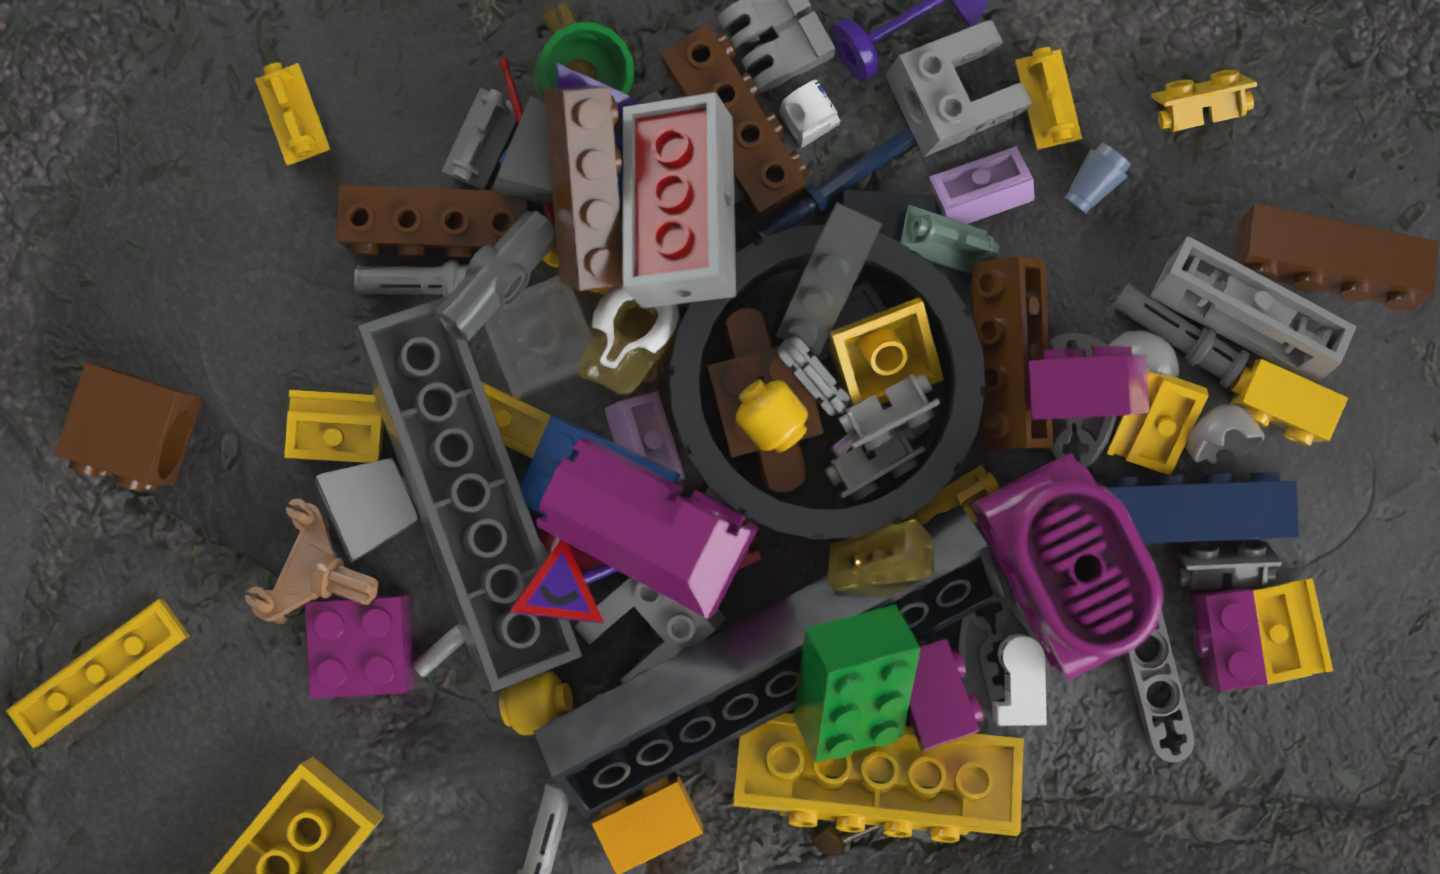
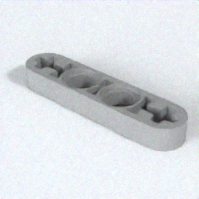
(1161, 669)

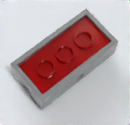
(678, 201)

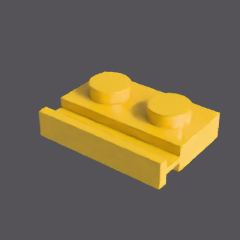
(334, 427)
(1159, 436)
(1291, 631)

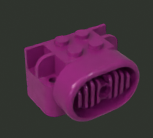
(1038, 533)

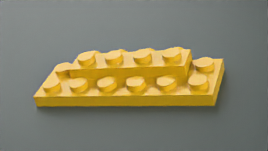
(895, 786)

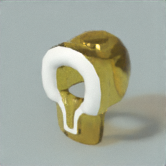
(629, 342)

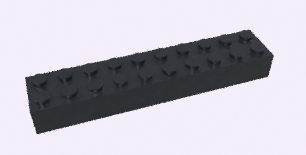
(746, 674)

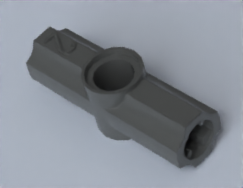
(496, 276)

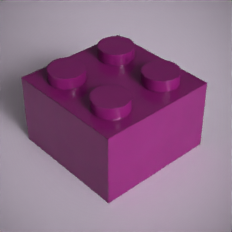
(1093, 386)
(359, 647)

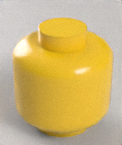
(771, 415)
(534, 702)

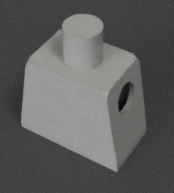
(366, 505)

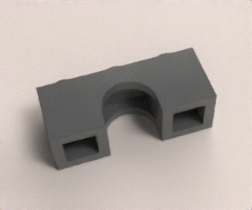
(829, 277)

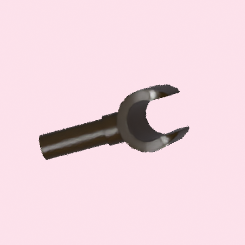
(831, 842)

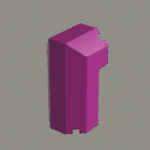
(646, 526)

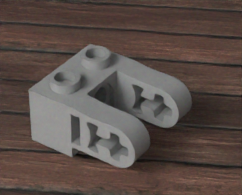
(935, 98)
(672, 621)

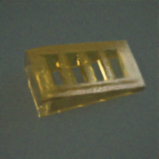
(910, 560)

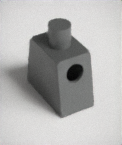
(527, 164)

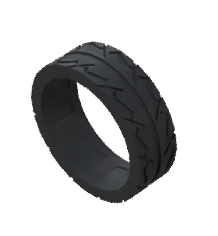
(961, 368)

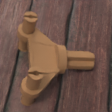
(310, 571)

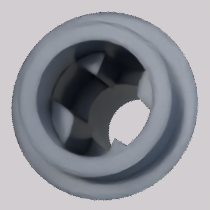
(1097, 177)

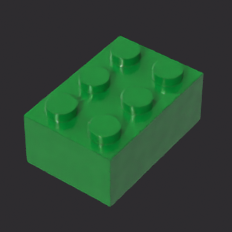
(855, 682)

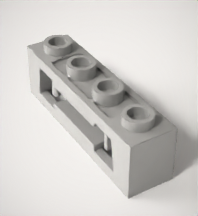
(1253, 312)

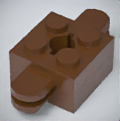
(754, 359)

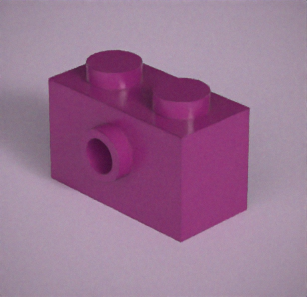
(1229, 639)
(938, 701)

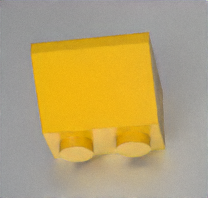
(884, 351)

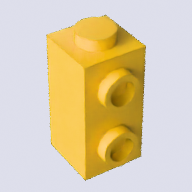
(1289, 401)

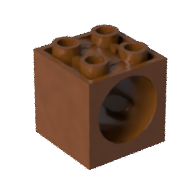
(127, 428)

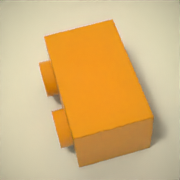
(647, 824)

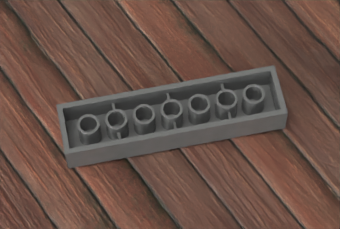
(463, 492)

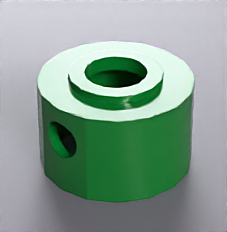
(592, 45)

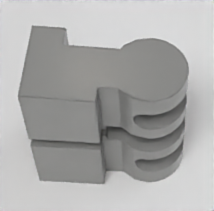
(799, 41)

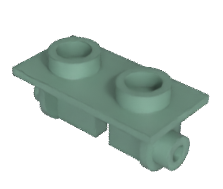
(947, 240)

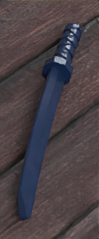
(817, 198)

